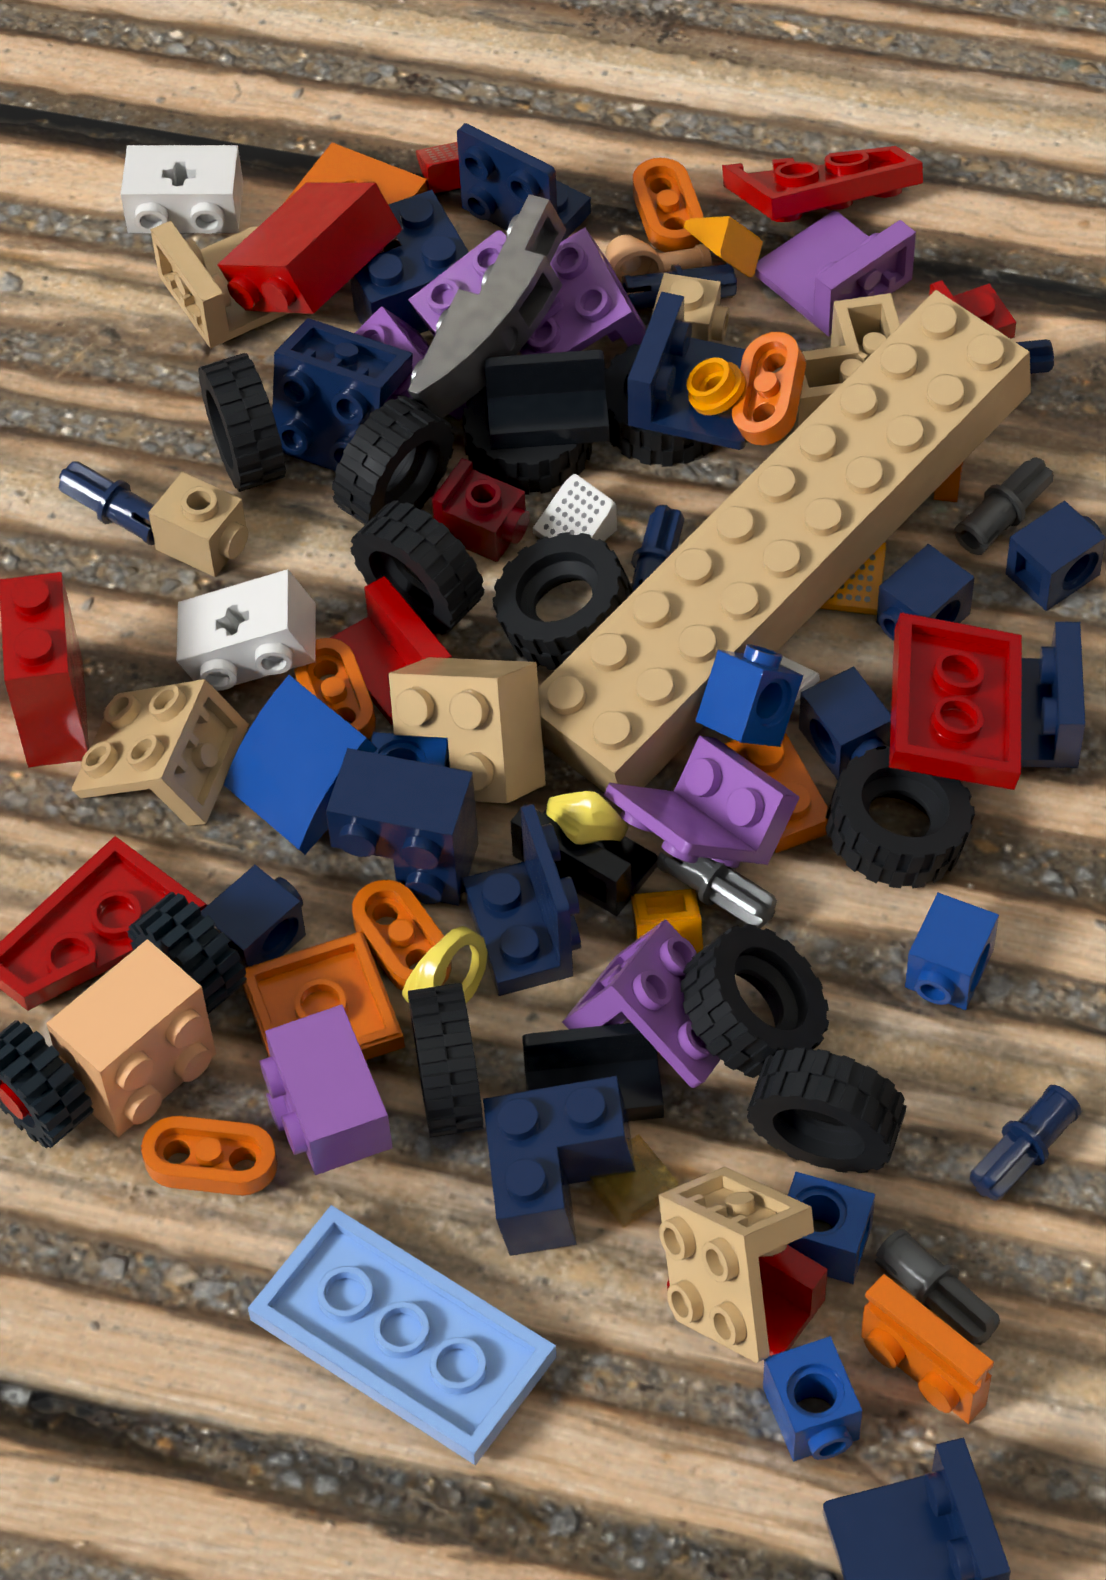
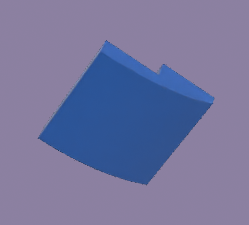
(293, 762)

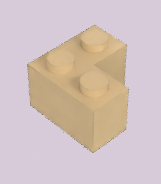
(857, 331)
(485, 713)

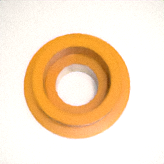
(715, 386)

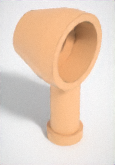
(636, 257)

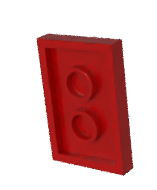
(956, 701)

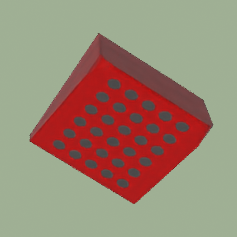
(440, 167)

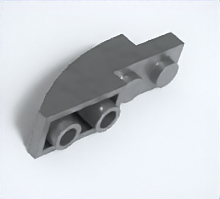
(498, 320)

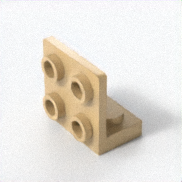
(200, 285)
(165, 741)
(712, 1249)

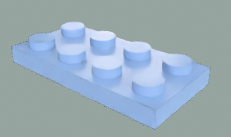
(403, 1334)

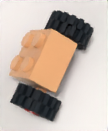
(126, 1034)

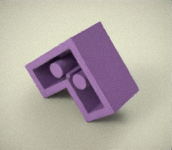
(324, 1091)

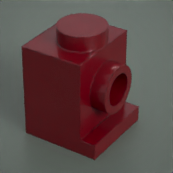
(481, 511)

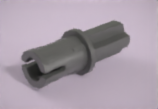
(1003, 506)
(723, 887)
(937, 1287)

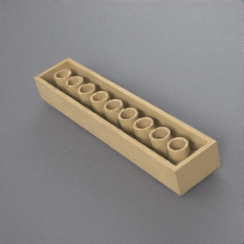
(783, 540)

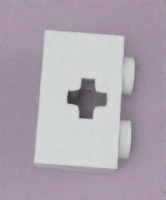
(184, 184)
(247, 631)

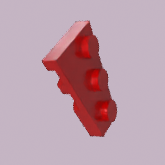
(804, 186)
(83, 925)

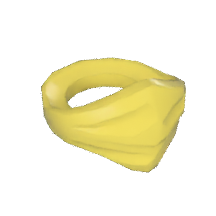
(586, 817)
(433, 966)

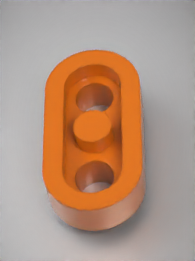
(665, 202)
(769, 399)
(343, 692)
(402, 941)
(212, 1152)

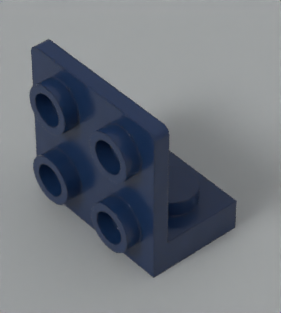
(500, 178)
(660, 375)
(329, 387)
(1054, 702)
(527, 913)
(919, 1526)

